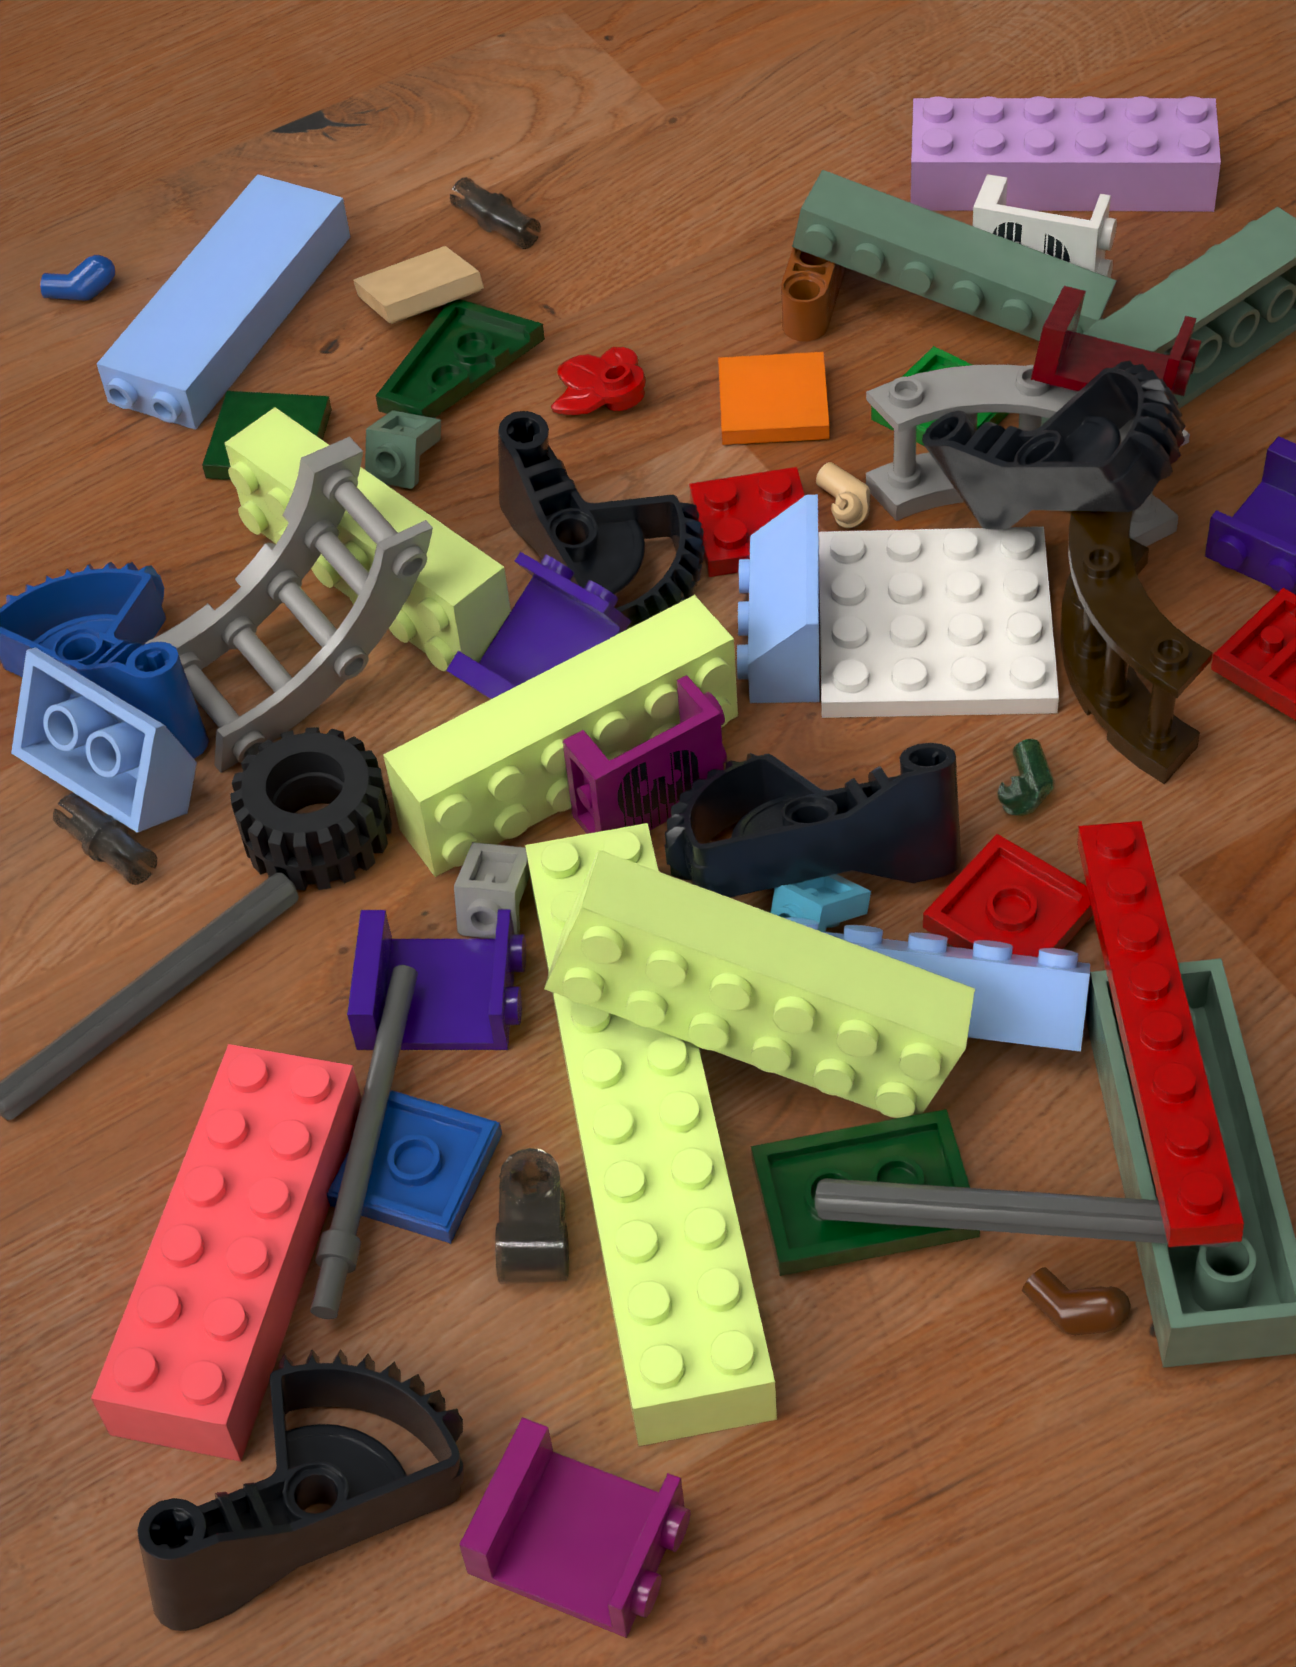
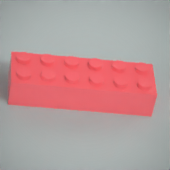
(229, 1254)

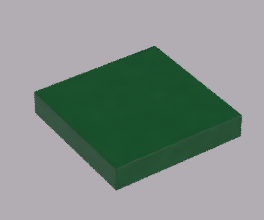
(244, 408)

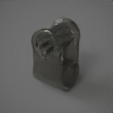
(531, 1226)

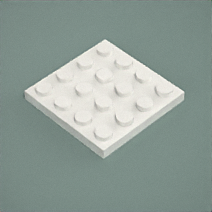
(936, 623)

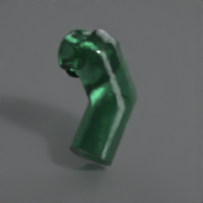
(1033, 783)

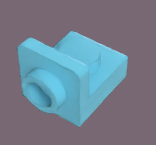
(821, 899)

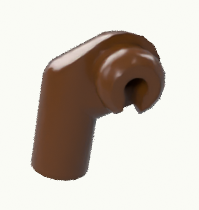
(1077, 1310)

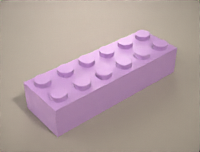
(1067, 152)

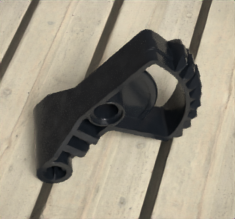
(1071, 458)
(593, 539)
(798, 832)
(233, 1548)

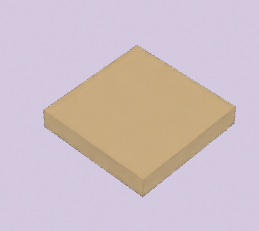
(418, 284)

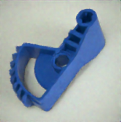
(99, 629)

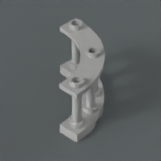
(918, 483)
(320, 497)

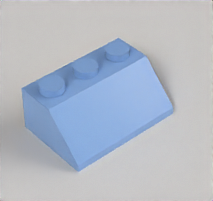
(782, 608)
(100, 746)

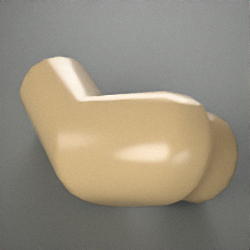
(851, 495)

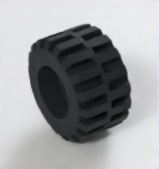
(303, 773)

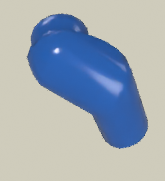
(81, 283)

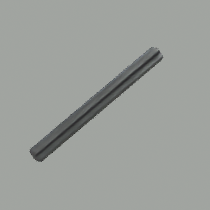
(144, 995)
(992, 1210)

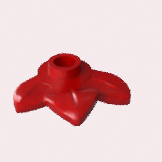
(601, 380)

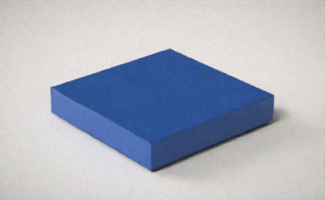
(425, 1166)

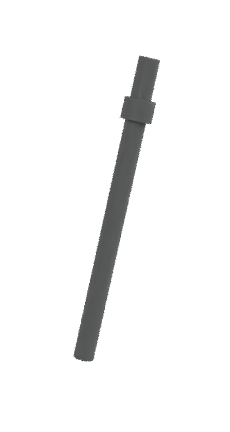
(340, 1245)

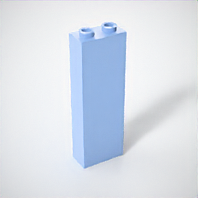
(224, 301)

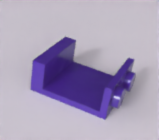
(1263, 530)
(543, 629)
(461, 988)

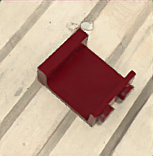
(1074, 358)

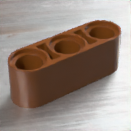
(809, 295)

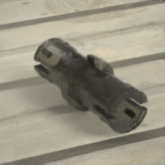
(495, 213)
(105, 839)

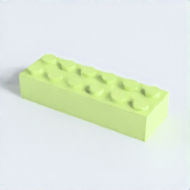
(459, 592)
(505, 759)
(760, 988)

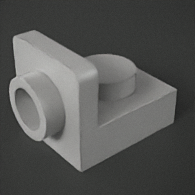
(489, 881)

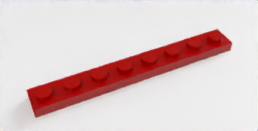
(1159, 1039)

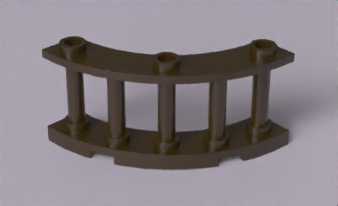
(1116, 628)

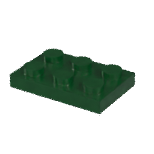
(893, 1151)

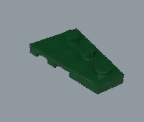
(455, 357)

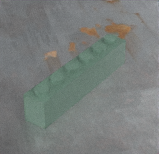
(942, 257)

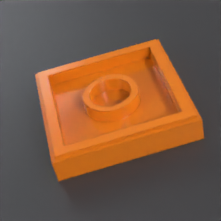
(773, 398)

